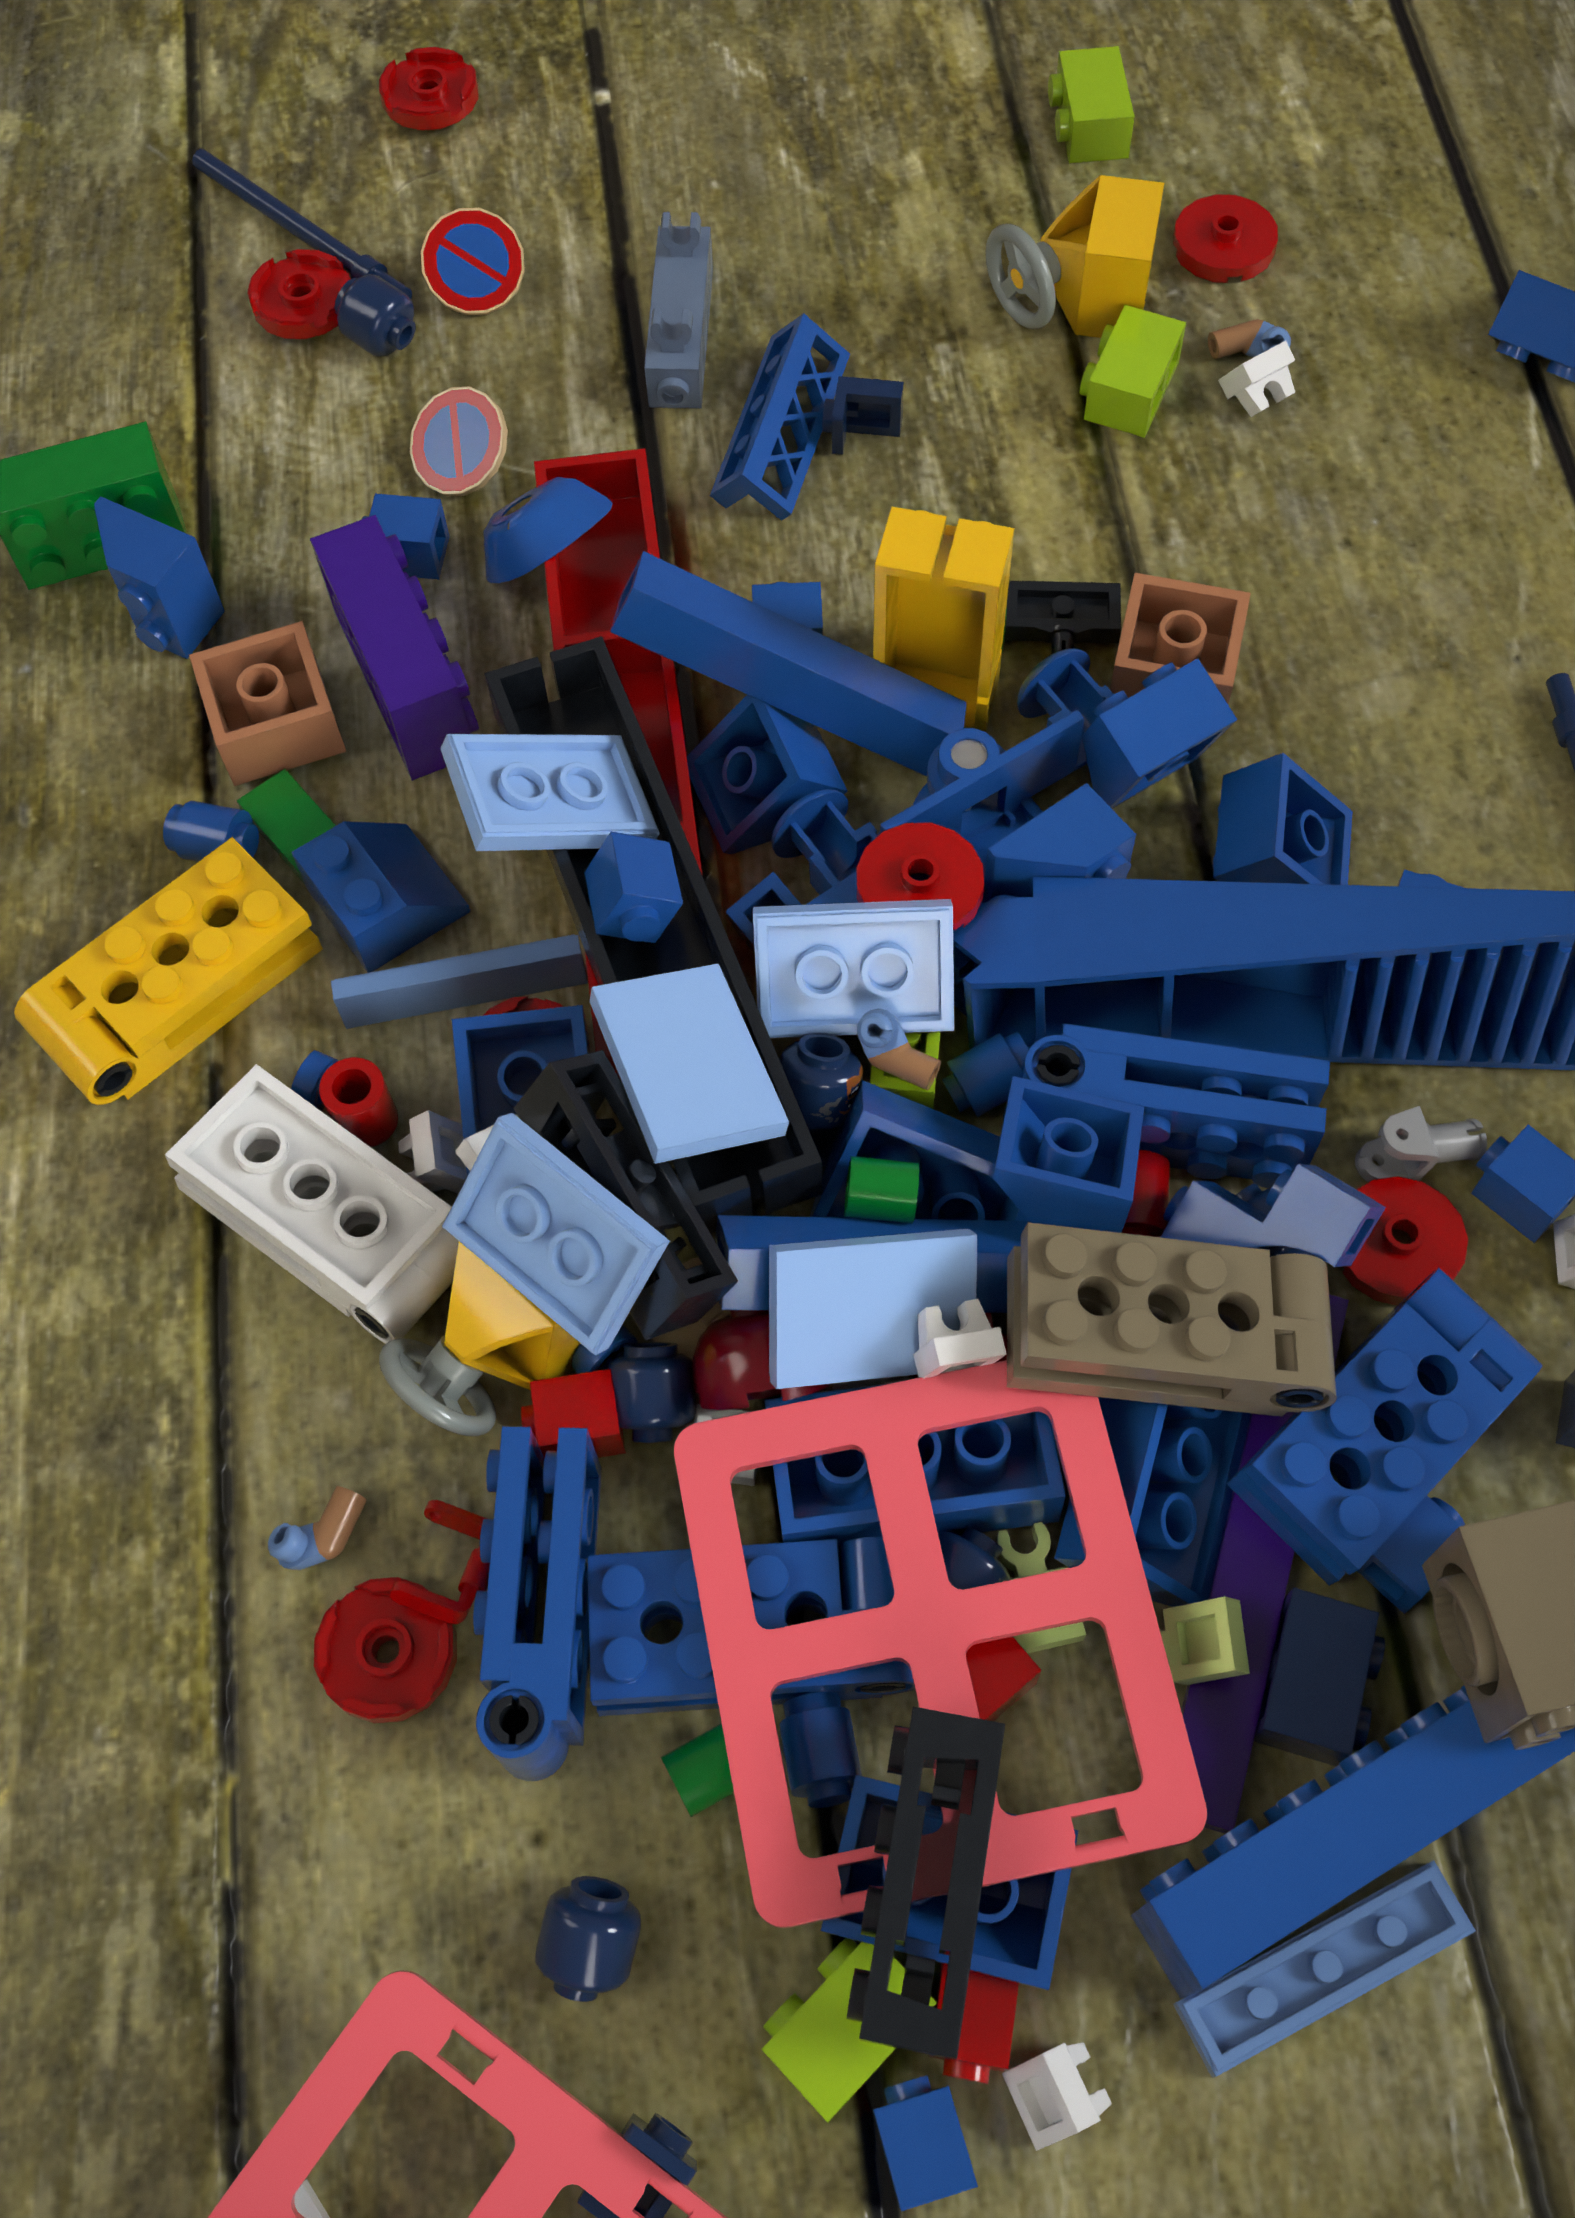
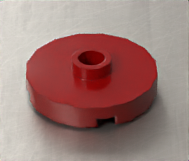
(429, 89)
(1225, 238)
(297, 294)
(924, 849)
(1439, 1239)
(349, 1647)

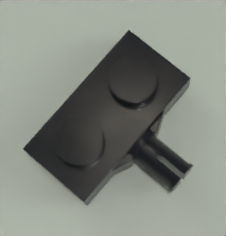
(1063, 613)

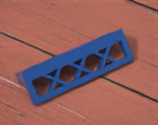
(765, 413)

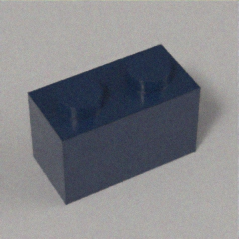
(1320, 1678)

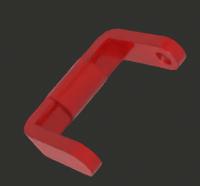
(473, 1579)

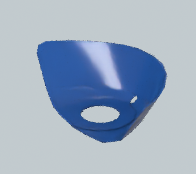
(541, 528)

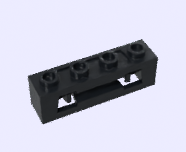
(563, 1112)
(950, 1746)

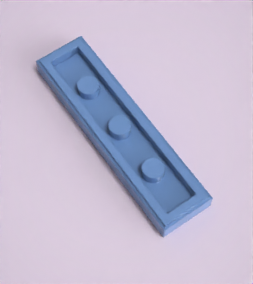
(459, 981)
(1323, 1968)

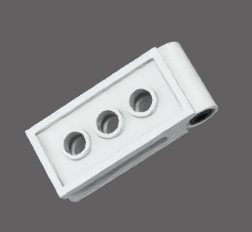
(307, 1194)

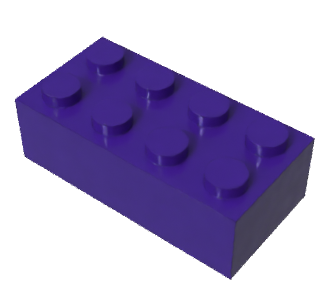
(395, 642)

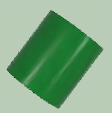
(881, 1189)
(701, 1770)

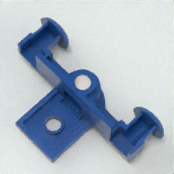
(969, 778)

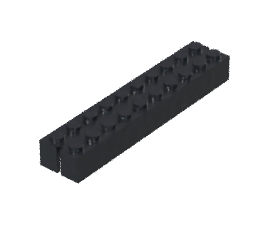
(595, 703)

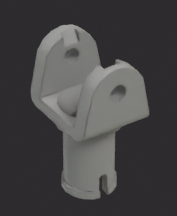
(1413, 1147)

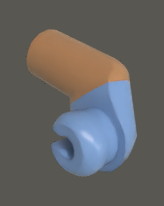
(1247, 338)
(891, 1052)
(319, 1541)

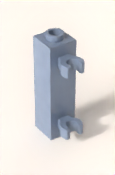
(679, 315)

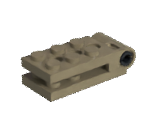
(1168, 1322)

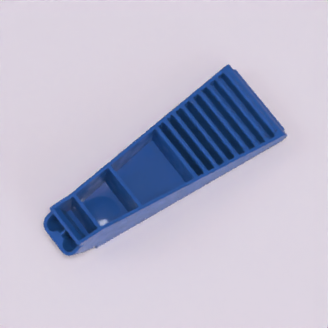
(1281, 968)

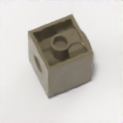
(1510, 1620)

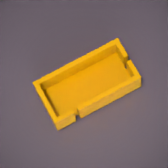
(943, 604)

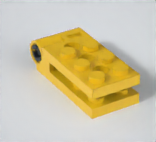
(168, 975)

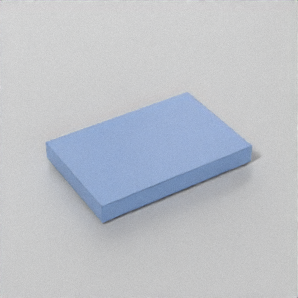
(546, 790)
(839, 960)
(688, 1063)
(554, 1233)
(855, 1303)

